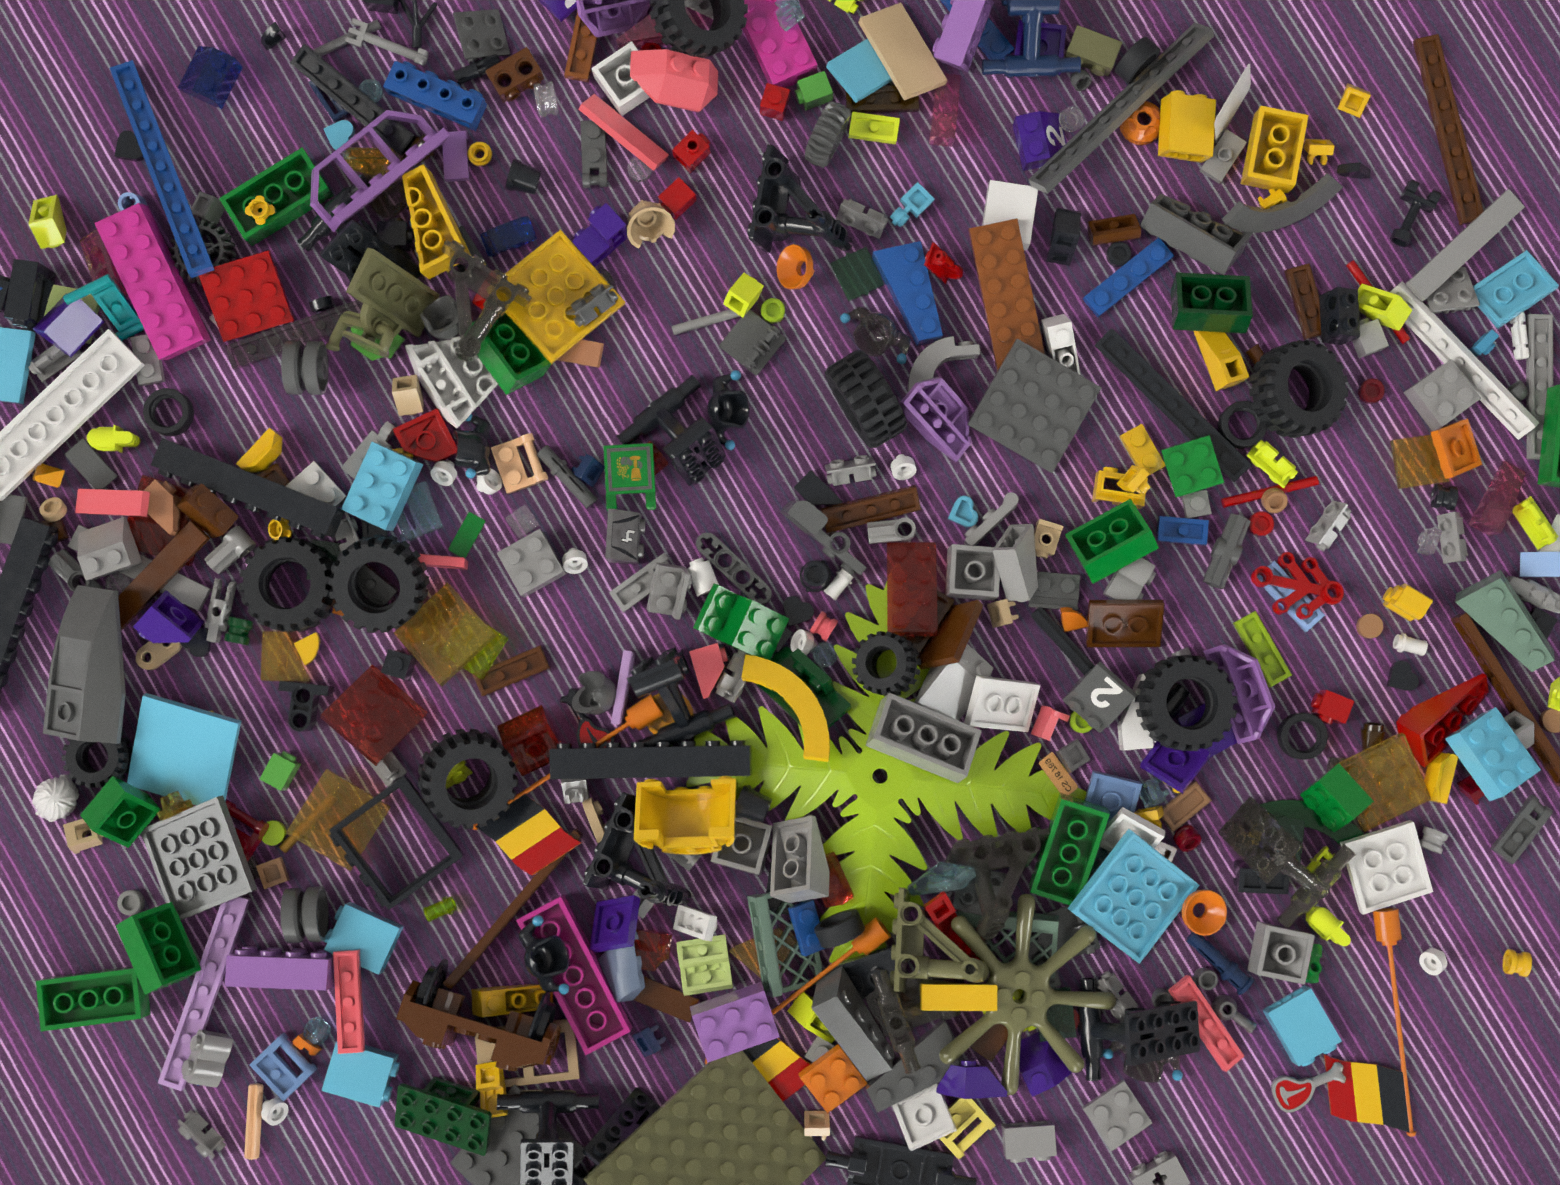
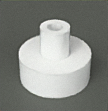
(903, 467)
(444, 473)
(489, 483)
(574, 561)
(803, 640)
(1433, 961)
(274, 1111)

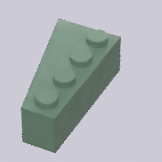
(1505, 617)

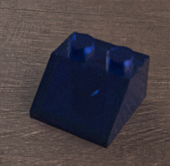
(210, 76)

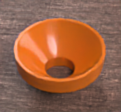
(1138, 133)
(790, 265)
(1213, 916)

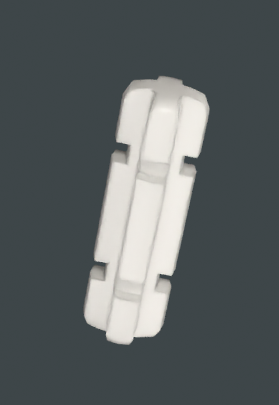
(1519, 337)

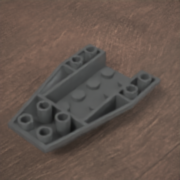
(87, 670)

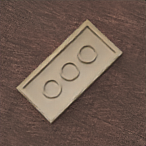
(902, 51)

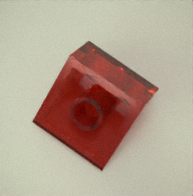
(529, 739)

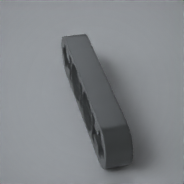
(736, 566)

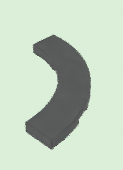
(1258, 220)

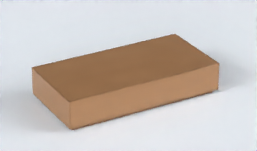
(1185, 806)

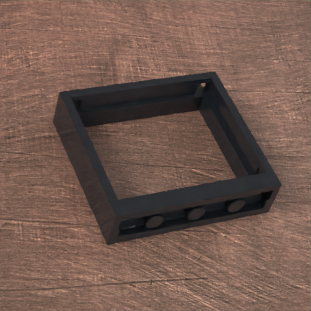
(367, 875)

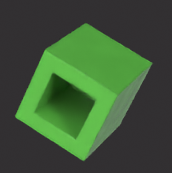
(814, 90)
(280, 770)

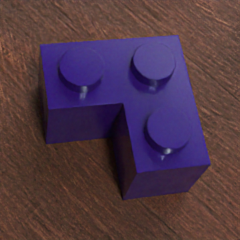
(602, 236)

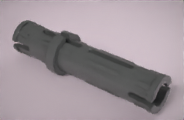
(559, 468)

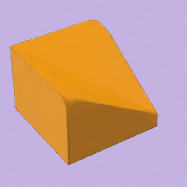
(48, 475)

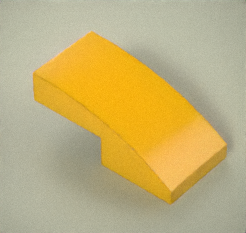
(489, 1083)

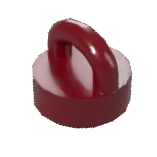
(1187, 838)

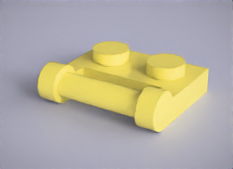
(963, 1114)

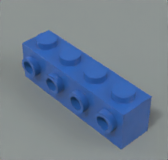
(435, 95)

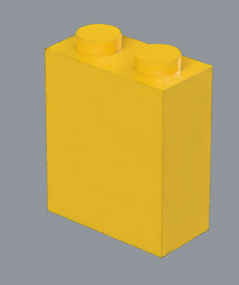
(1186, 127)

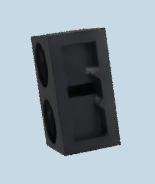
(1339, 316)

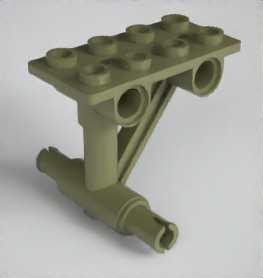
(911, 947)

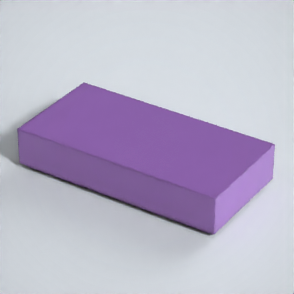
(456, 157)

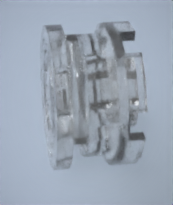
(546, 99)

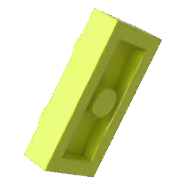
(874, 128)

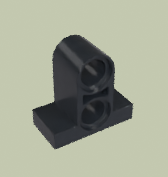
(1064, 236)
(298, 707)

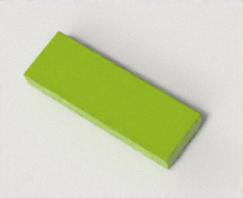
(1262, 648)

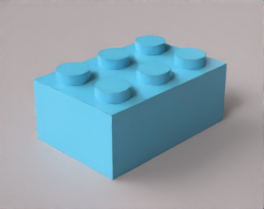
(382, 486)
(1493, 754)

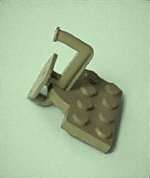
(390, 303)

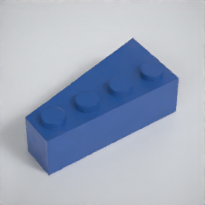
(911, 289)

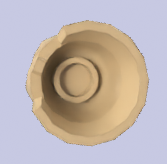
(648, 222)

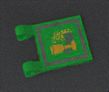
(629, 471)

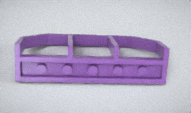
(378, 183)

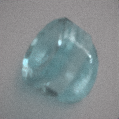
(317, 1031)

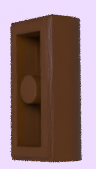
(1113, 229)

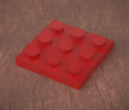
(246, 296)

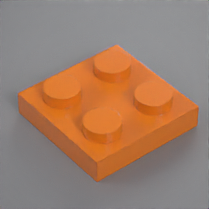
(1456, 448)
(832, 1078)

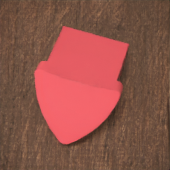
(1047, 721)

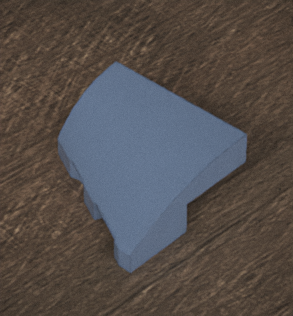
(623, 972)

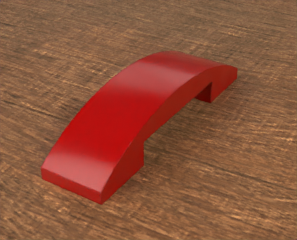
(941, 913)

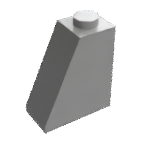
(1017, 562)

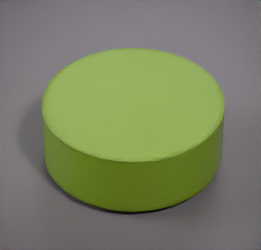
(773, 310)
(1078, 724)
(275, 833)

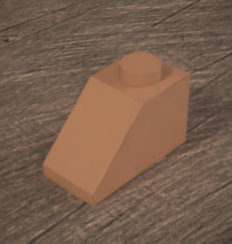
(163, 506)

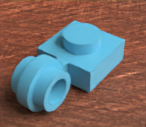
(915, 201)

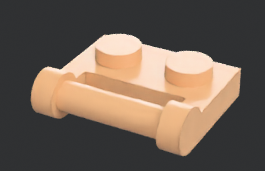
(512, 467)

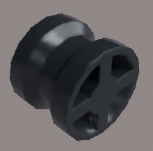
(1444, 497)

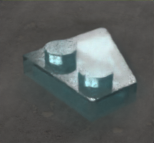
(942, 878)

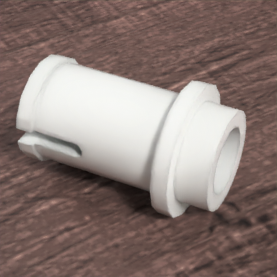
(838, 584)
(1409, 644)

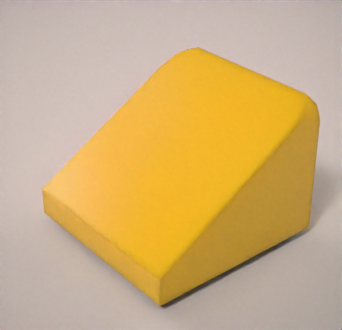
(1354, 100)

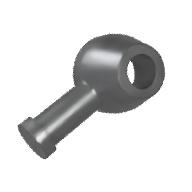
(1222, 1000)

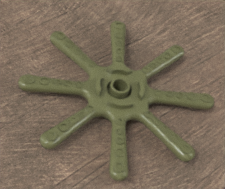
(1036, 996)

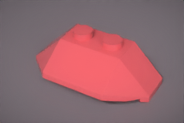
(675, 78)

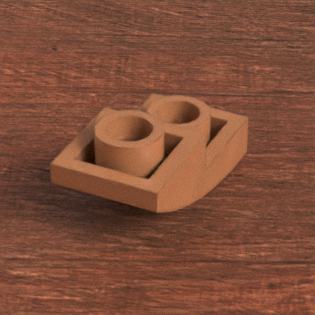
(584, 353)

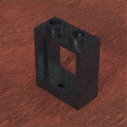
(28, 293)

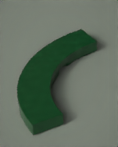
(1298, 810)

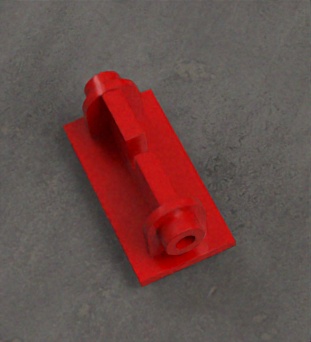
(942, 265)

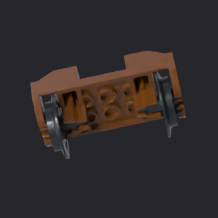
(435, 1018)

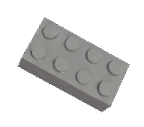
(923, 738)

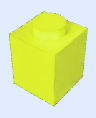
(743, 294)

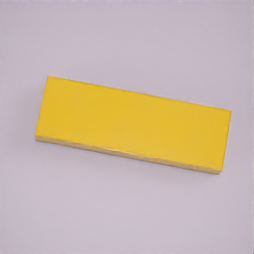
(958, 997)

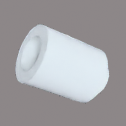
(702, 576)

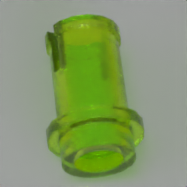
(441, 908)

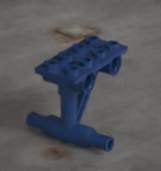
(1031, 62)

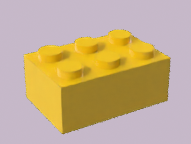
(1274, 149)

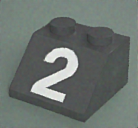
(1099, 697)

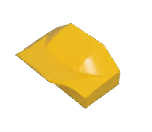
(262, 453)
(1440, 777)

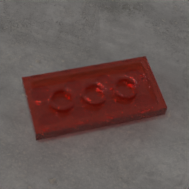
(912, 588)

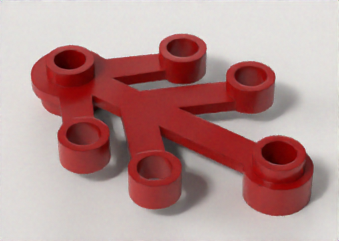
(1300, 584)

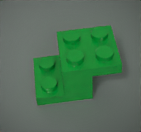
(740, 622)

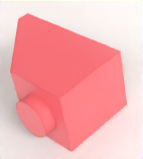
(708, 666)

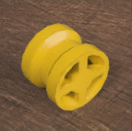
(1517, 962)

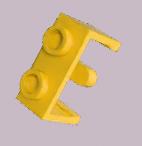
(1115, 497)

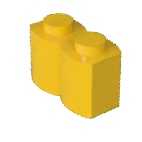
(1407, 602)

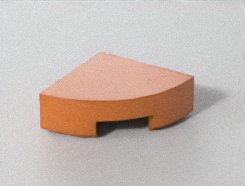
(1072, 619)
(300, 1042)

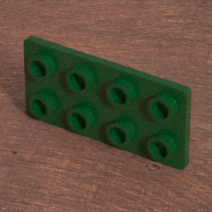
(820, 684)
(444, 1114)

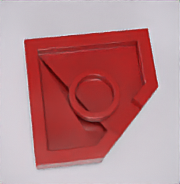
(426, 437)

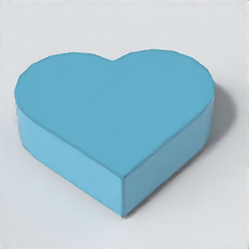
(339, 133)
(963, 512)

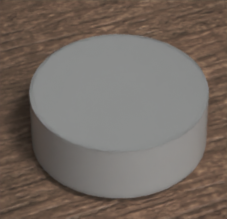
(131, 902)

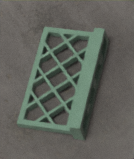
(1041, 924)
(767, 950)

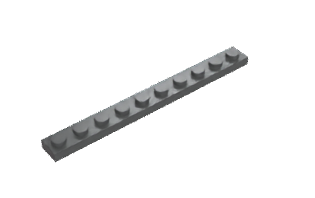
(1121, 107)

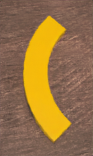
(799, 698)

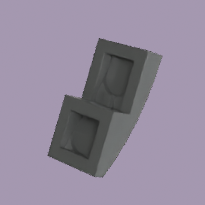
(91, 464)

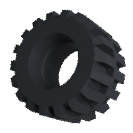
(867, 660)
(80, 769)

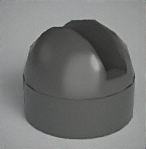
(1084, 83)
(1518, 390)

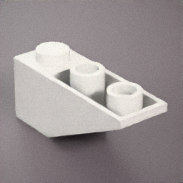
(1060, 341)
(1130, 732)

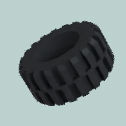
(690, 39)
(1323, 379)
(866, 398)
(258, 576)
(352, 600)
(1217, 702)
(480, 806)

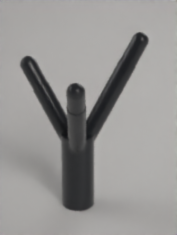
(414, 21)

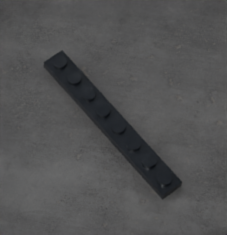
(1170, 402)

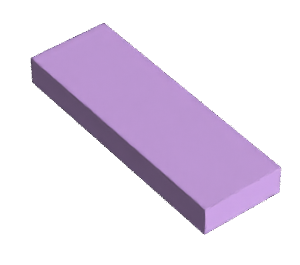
(622, 688)

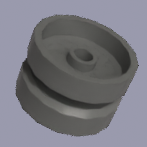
(304, 367)
(304, 914)

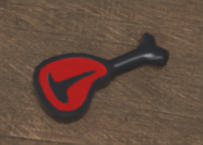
(587, 730)

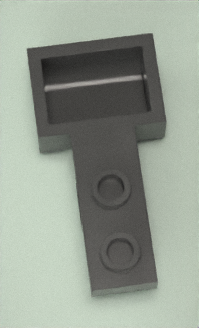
(811, 522)

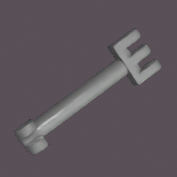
(362, 35)

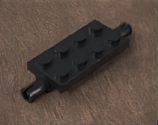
(894, 1164)

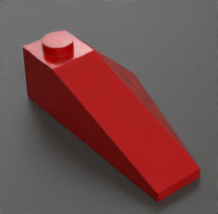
(1436, 718)

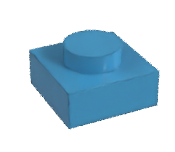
(1484, 343)

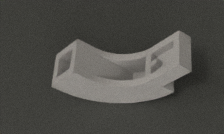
(937, 354)

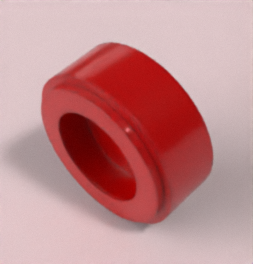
(1261, 523)

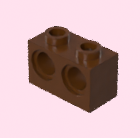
(511, 69)

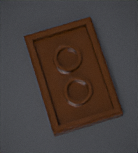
(1124, 623)
(952, 636)

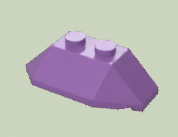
(611, 16)
(938, 416)
(1252, 692)

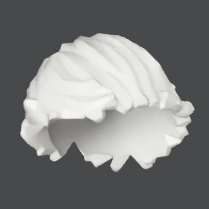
(55, 798)

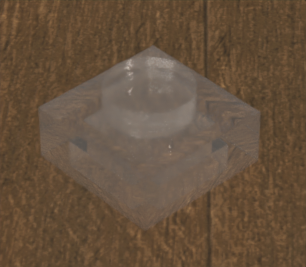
(522, 521)
(1428, 541)

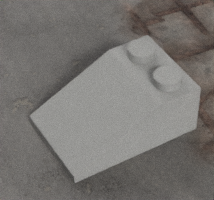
(950, 686)
(798, 861)

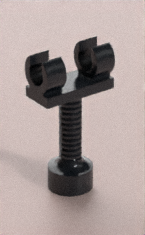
(1402, 236)

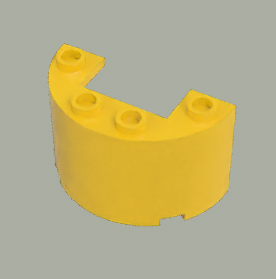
(685, 818)

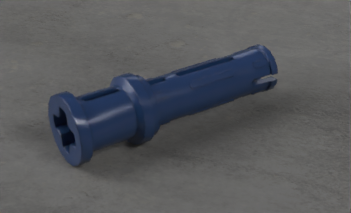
(1228, 969)

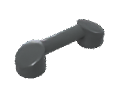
(1203, 977)

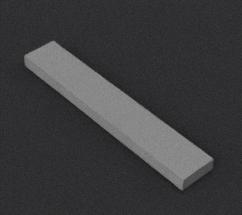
(1465, 245)
(1538, 375)
(179, 586)

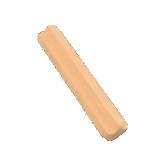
(253, 1121)

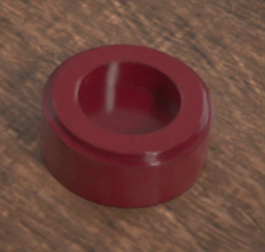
(1371, 391)

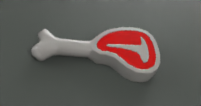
(1294, 1093)

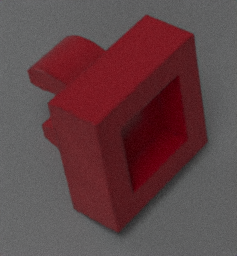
(1471, 789)

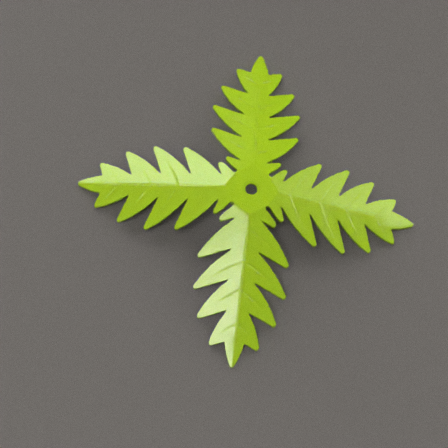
(874, 831)

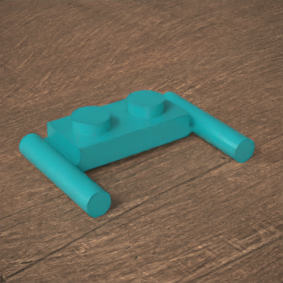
(113, 303)

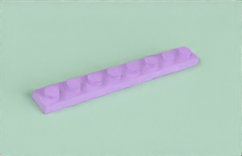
(204, 988)

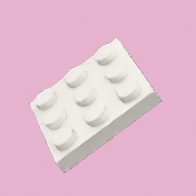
(1387, 867)

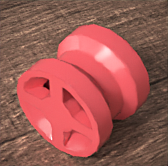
(823, 626)

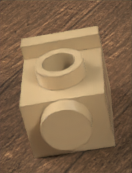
(1053, 531)
(75, 836)

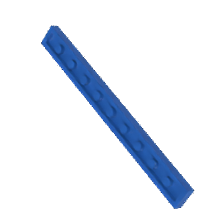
(162, 169)

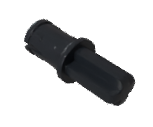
(475, 69)

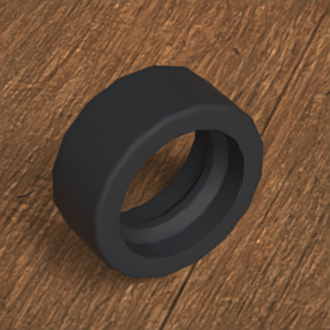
(1137, 59)
(150, 408)
(1223, 427)
(1321, 732)
(839, 928)

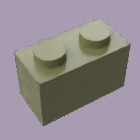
(1094, 49)

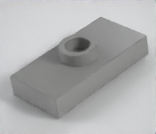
(1223, 156)

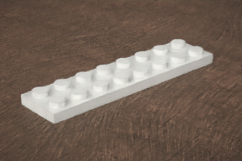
(64, 408)

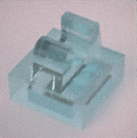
(788, 13)
(1151, 793)

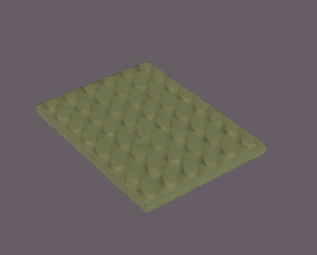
(715, 1132)

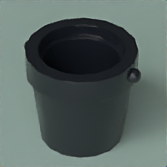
(522, 178)
(815, 576)
(752, 805)

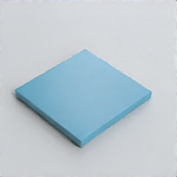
(182, 750)
(1133, 896)

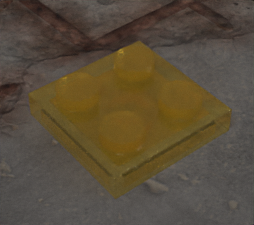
(1416, 462)

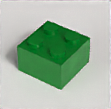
(1192, 466)
(1336, 798)
(120, 812)

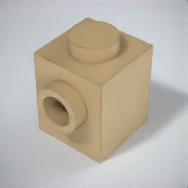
(407, 395)

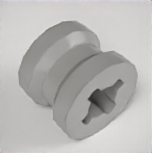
(1433, 840)

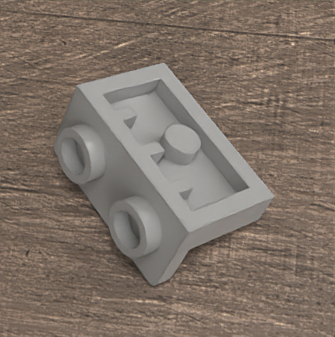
(669, 590)

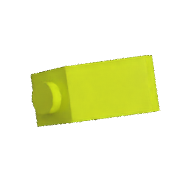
(48, 222)
(1384, 306)
(803, 1013)

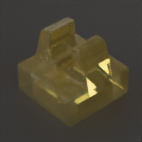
(172, 805)

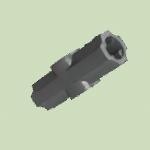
(1226, 551)
(69, 570)

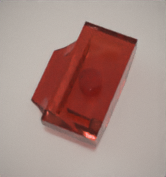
(653, 948)

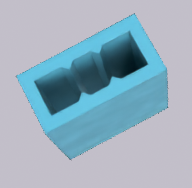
(365, 931)
(1302, 1026)
(362, 1075)

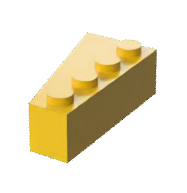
(430, 221)

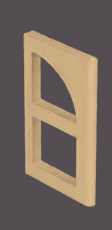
(485, 1049)

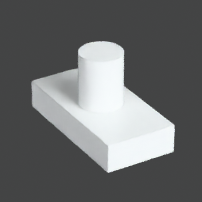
(695, 922)

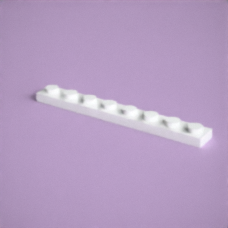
(1448, 346)

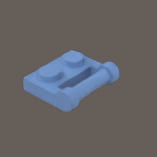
(277, 1072)

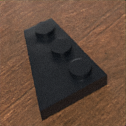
(861, 967)

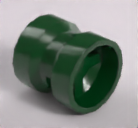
(238, 631)

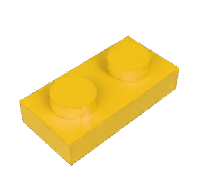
(1142, 449)

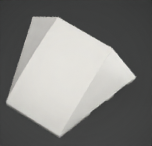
(450, 383)

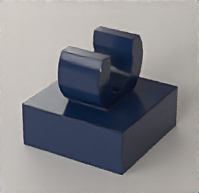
(588, 470)
(647, 1042)

